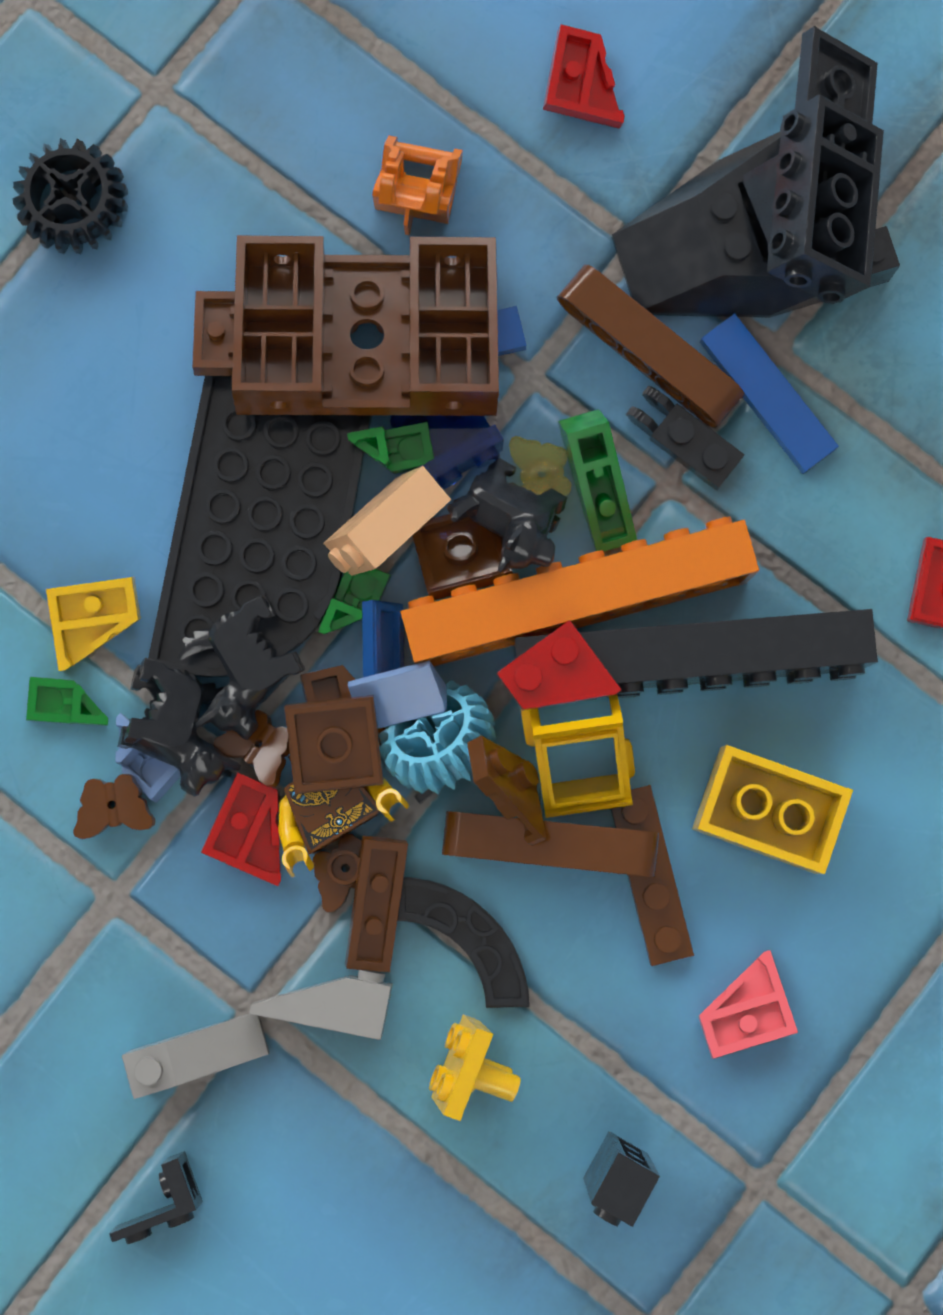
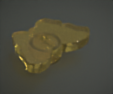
(536, 458)

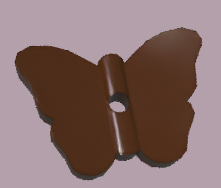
(269, 758)
(97, 811)
(328, 869)

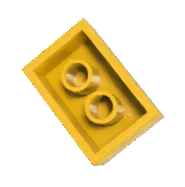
(772, 809)

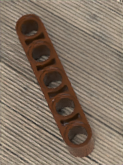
(650, 346)
(565, 847)

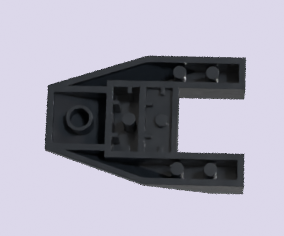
(708, 252)

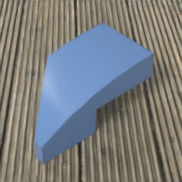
(150, 773)

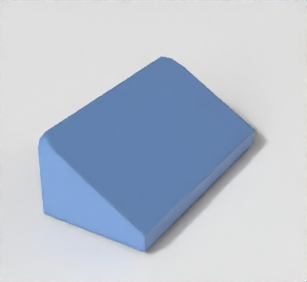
(403, 693)

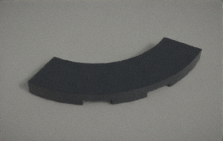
(474, 932)

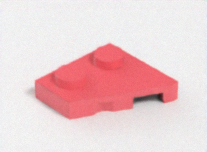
(748, 1011)

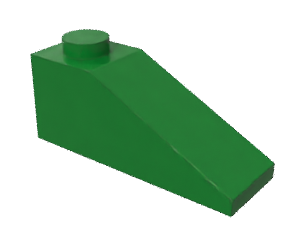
(598, 479)

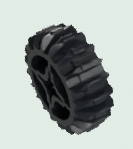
(90, 173)

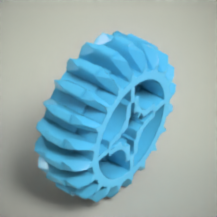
(435, 747)

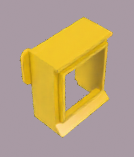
(586, 793)

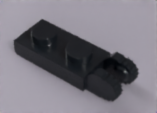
(687, 439)

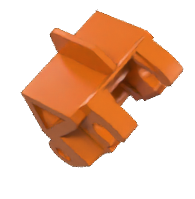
(415, 195)

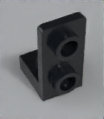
(176, 1182)

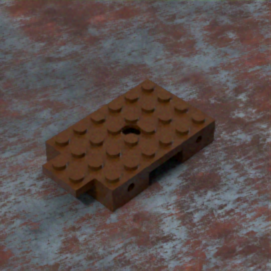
(294, 316)

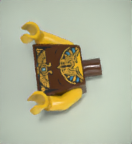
(325, 816)

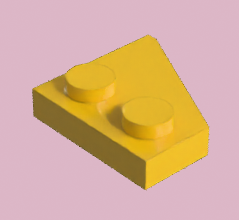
(90, 616)

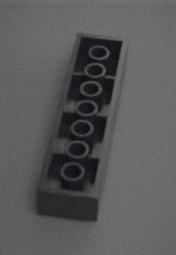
(732, 651)

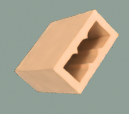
(386, 522)

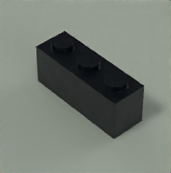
(620, 1180)

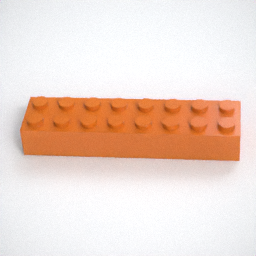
(584, 593)

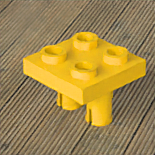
(469, 1070)

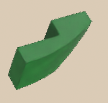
(396, 448)
(347, 603)
(61, 703)

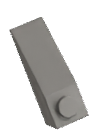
(343, 1005)
(194, 1054)

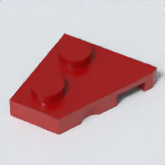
(581, 80)
(557, 672)
(247, 830)

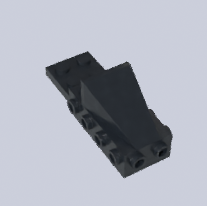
(824, 184)

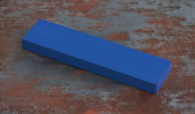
(769, 394)

